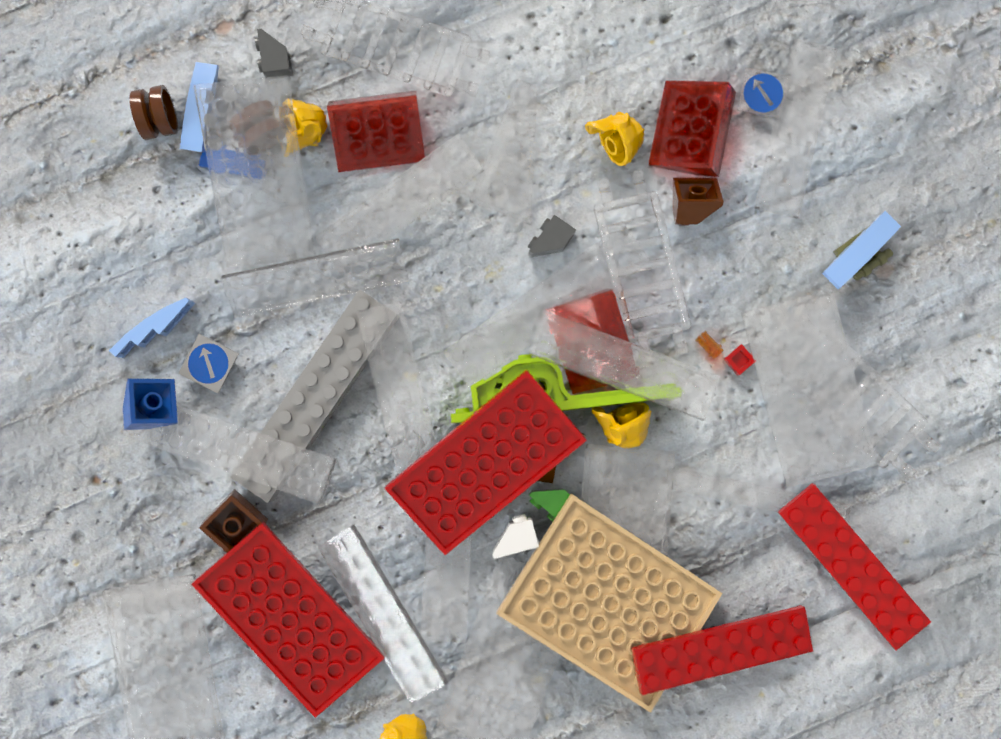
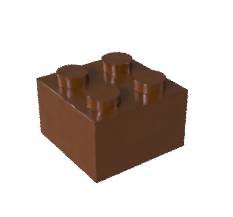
(232, 521)

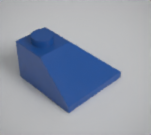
(149, 404)

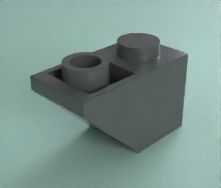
(274, 56)
(553, 239)

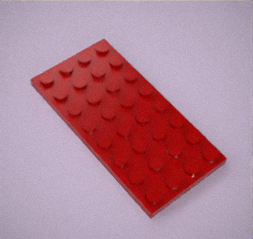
(485, 462)
(288, 619)

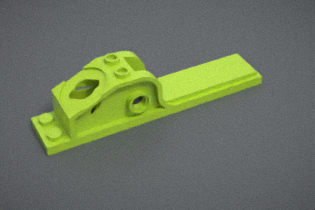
(551, 377)

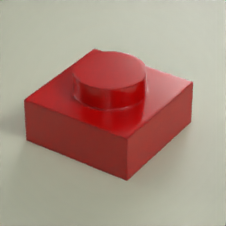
(739, 359)

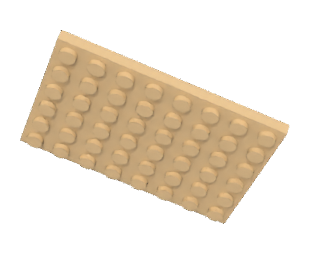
(601, 592)

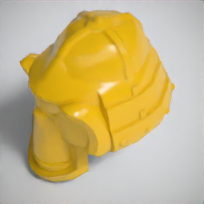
(309, 122)
(619, 136)
(625, 425)
(404, 727)

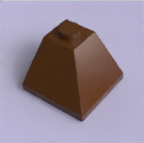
(695, 199)

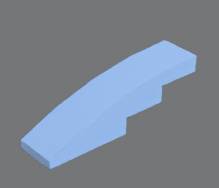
(191, 130)
(861, 250)
(159, 322)

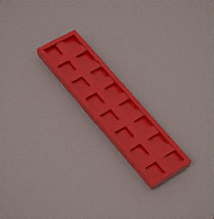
(854, 566)
(721, 649)

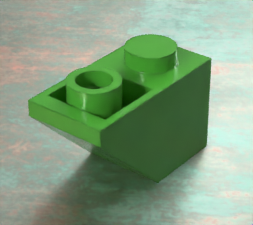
(550, 500)

